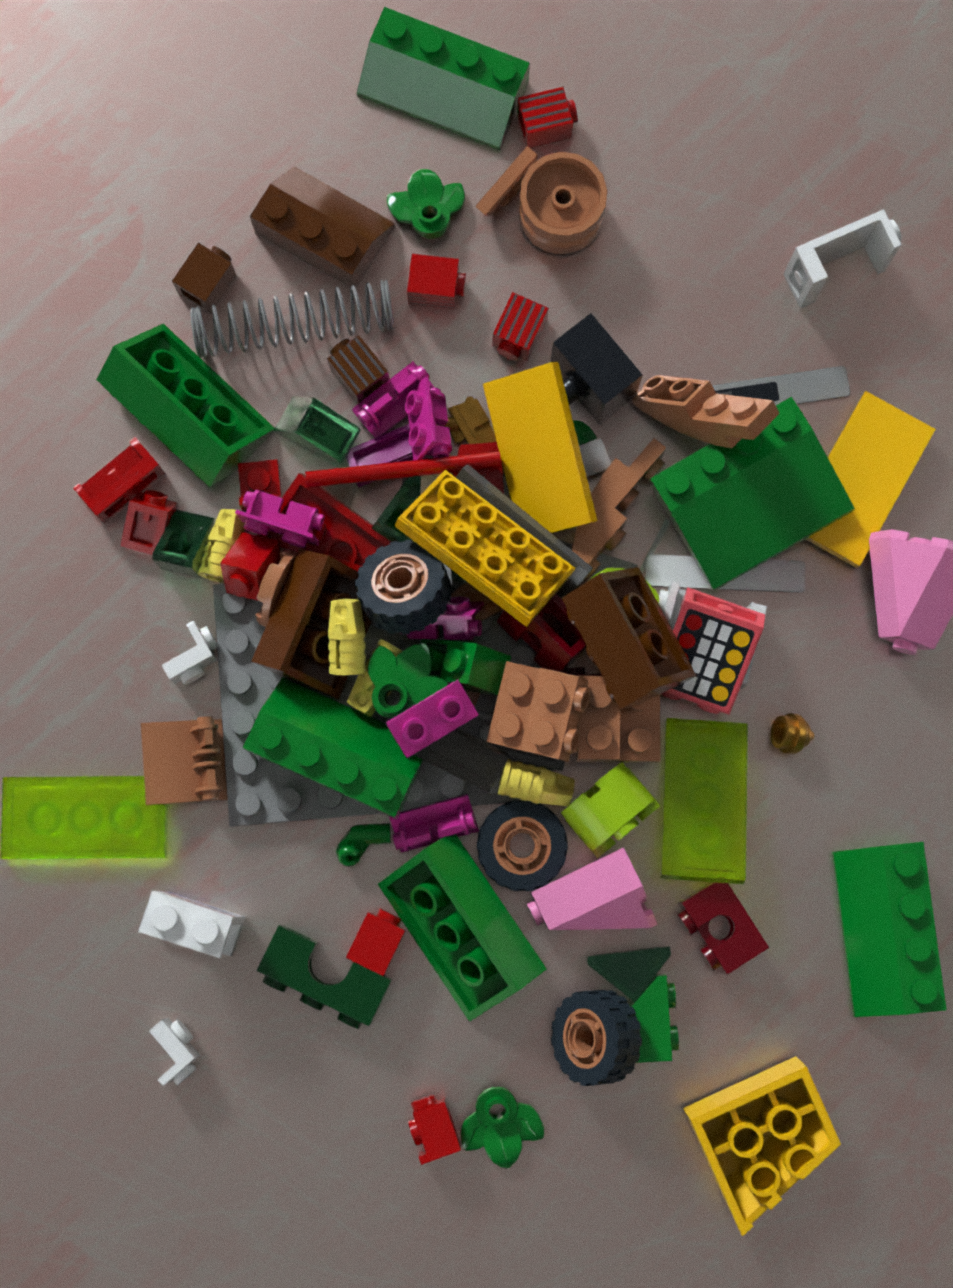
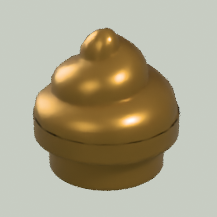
(791, 733)

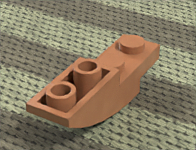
(702, 414)
(615, 491)

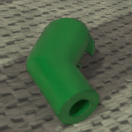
(358, 840)

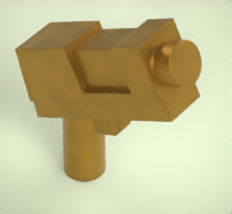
(469, 423)

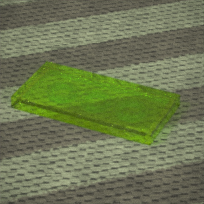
(704, 801)
(81, 819)

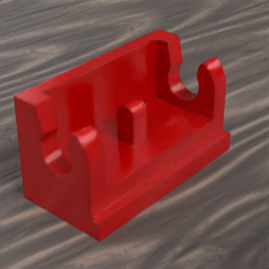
(120, 481)

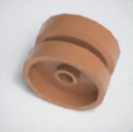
(562, 203)

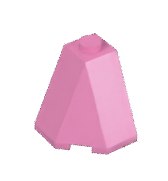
(911, 588)
(594, 897)

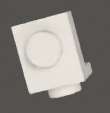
(190, 664)
(176, 1042)

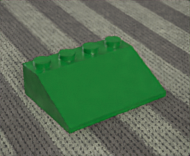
(752, 498)

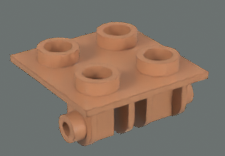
(183, 761)

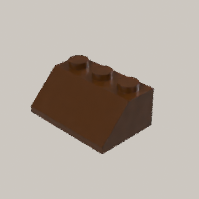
(321, 226)
(298, 627)
(628, 636)

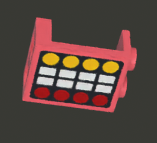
(719, 646)

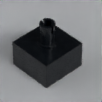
(595, 369)

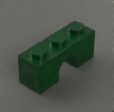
(290, 964)

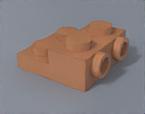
(539, 711)
(618, 734)

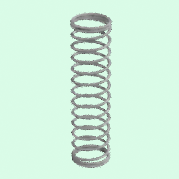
(202, 343)

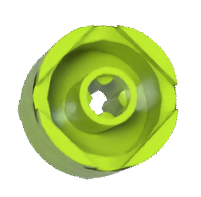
(609, 809)

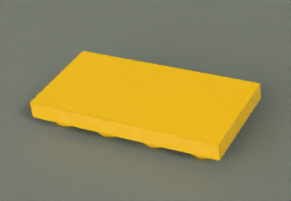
(540, 447)
(873, 465)
(485, 547)

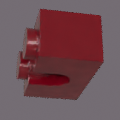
(552, 649)
(743, 938)

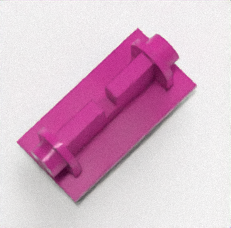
(387, 404)
(426, 409)
(265, 515)
(457, 621)
(432, 718)
(432, 822)

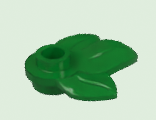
(425, 199)
(405, 673)
(503, 1132)

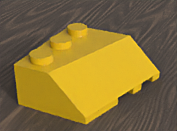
(763, 1137)

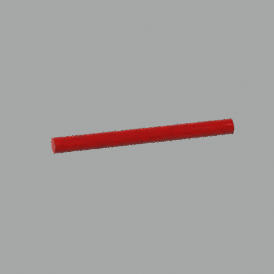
(401, 469)

